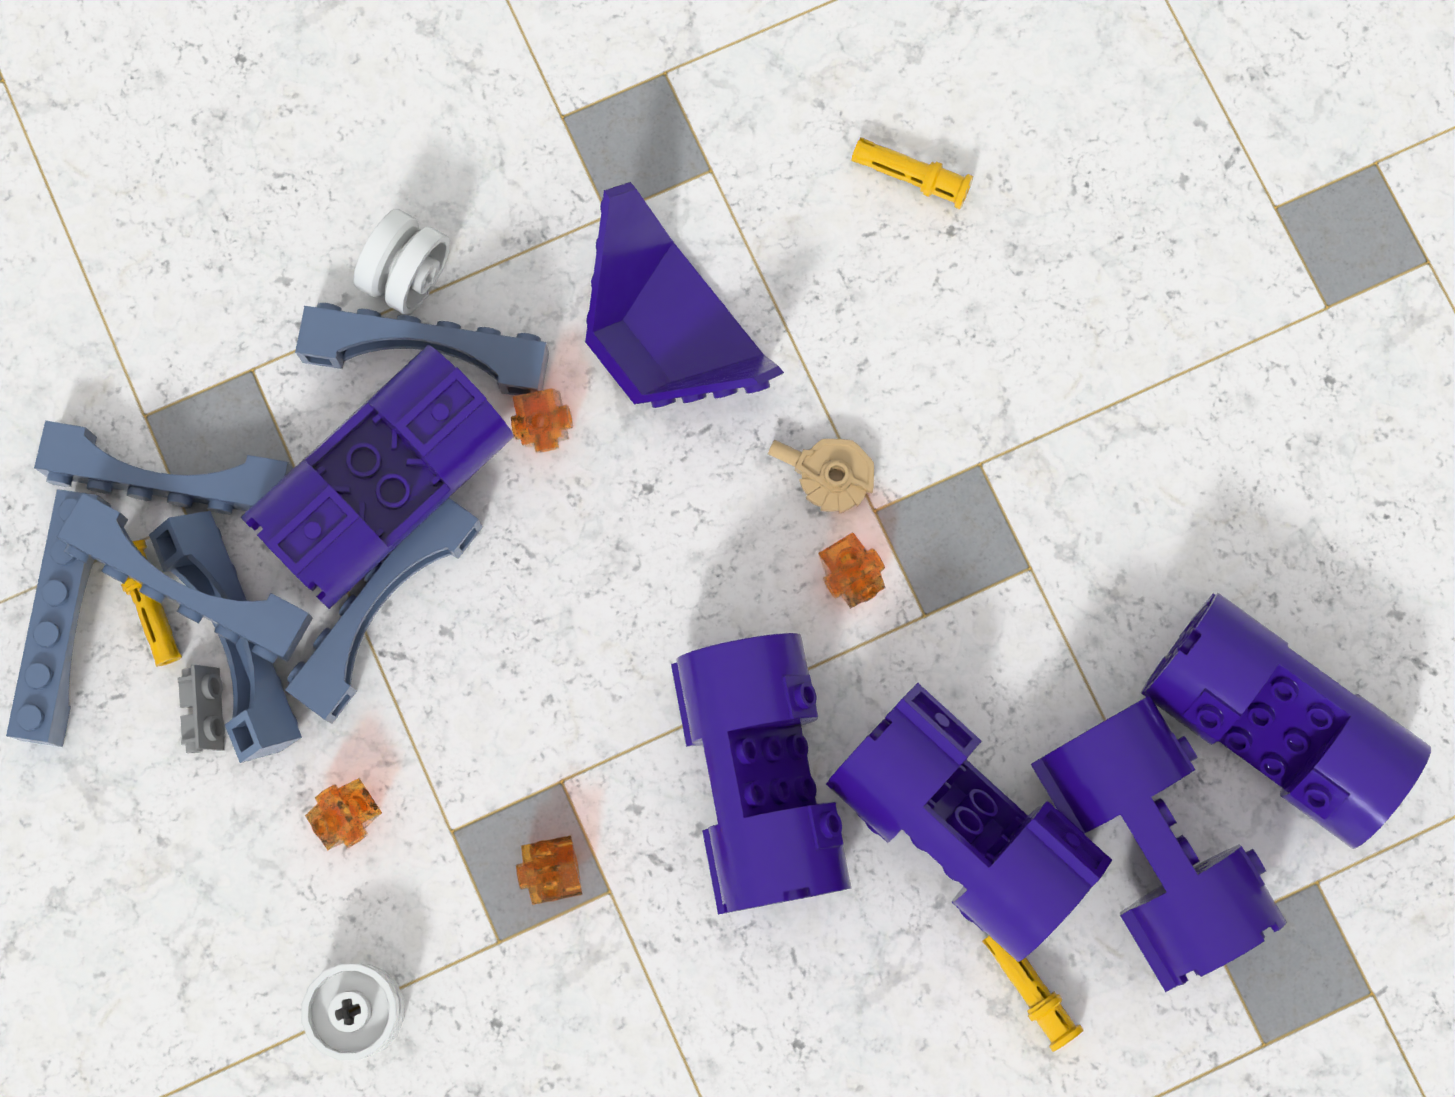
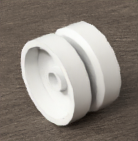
(401, 261)
(327, 1011)

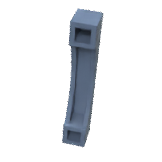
(333, 336)
(71, 455)
(100, 534)
(326, 677)
(42, 688)
(261, 714)

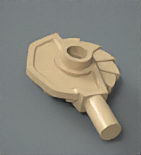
(832, 472)

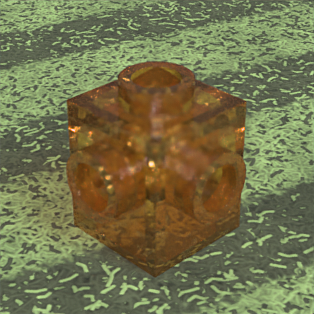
(531, 409)
(852, 571)
(343, 814)
(549, 870)

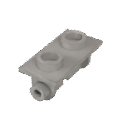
(202, 690)

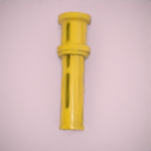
(929, 177)
(153, 620)
(1042, 1004)

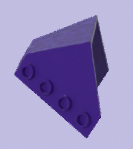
(658, 318)

